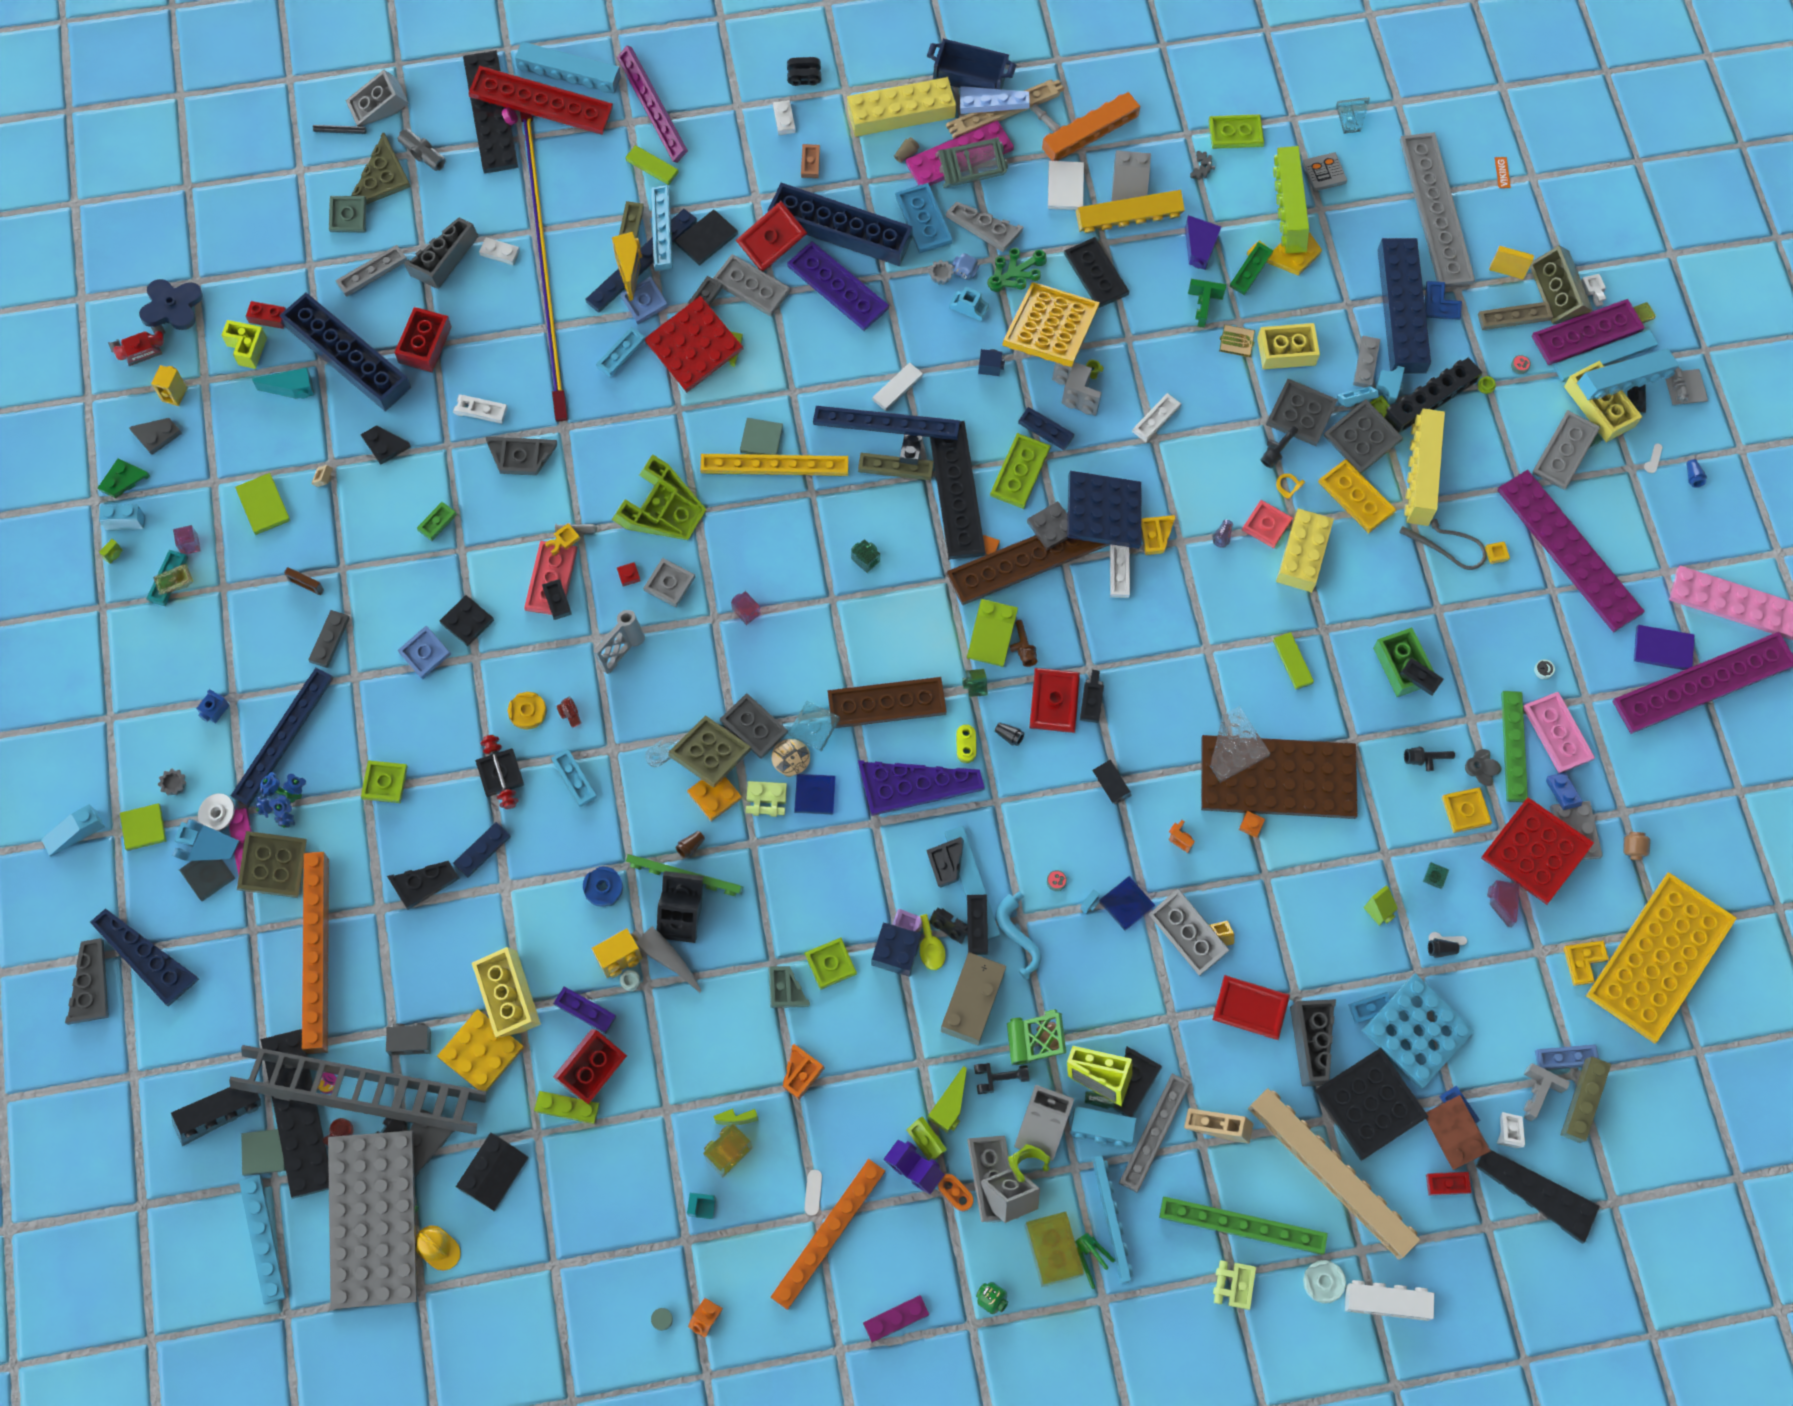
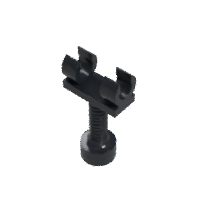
(1022, 1074)

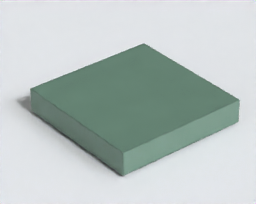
(347, 214)
(761, 437)
(261, 1153)

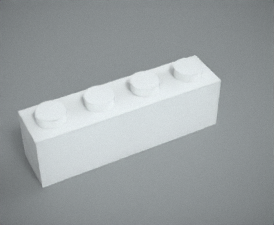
(1389, 1301)

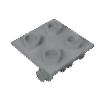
(1686, 387)

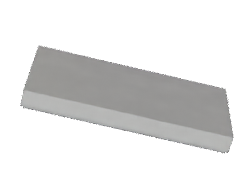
(752, 285)
(1566, 450)

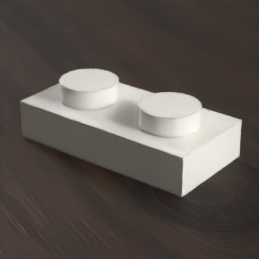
(784, 117)
(499, 251)

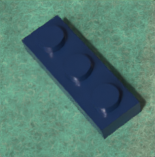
(1046, 428)
(481, 849)

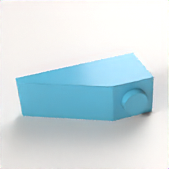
(73, 829)

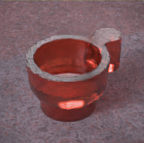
(568, 710)
(339, 1127)

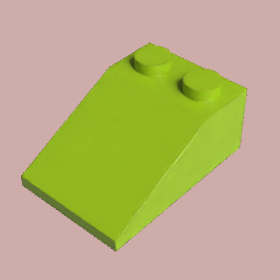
(992, 632)

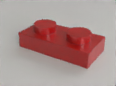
(1448, 1183)

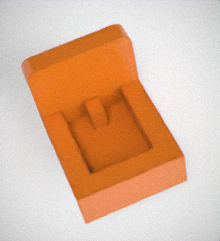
(704, 1317)

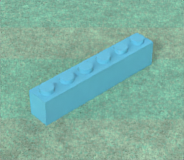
(567, 67)
(1628, 374)

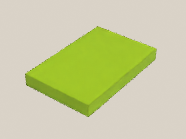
(1236, 131)
(262, 503)

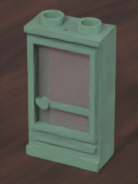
(972, 162)

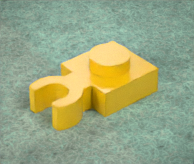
(564, 537)

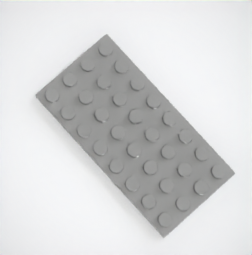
(372, 1219)

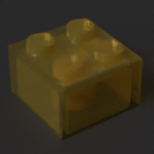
(727, 1149)

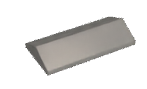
(1189, 932)
(988, 1158)

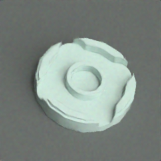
(1324, 1281)

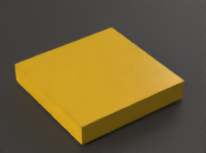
(1511, 262)
(1466, 810)

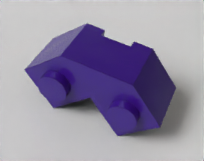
(908, 1162)

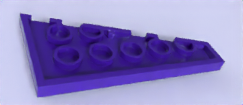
(908, 785)

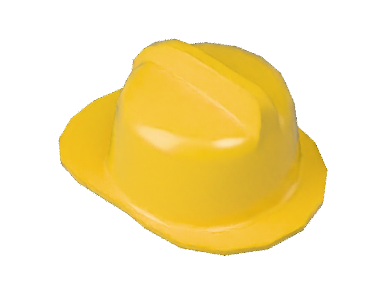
(437, 1248)

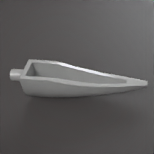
(661, 950)

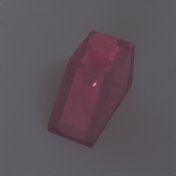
(1505, 900)

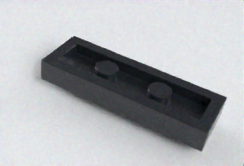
(977, 924)

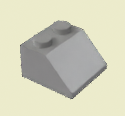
(1009, 1196)

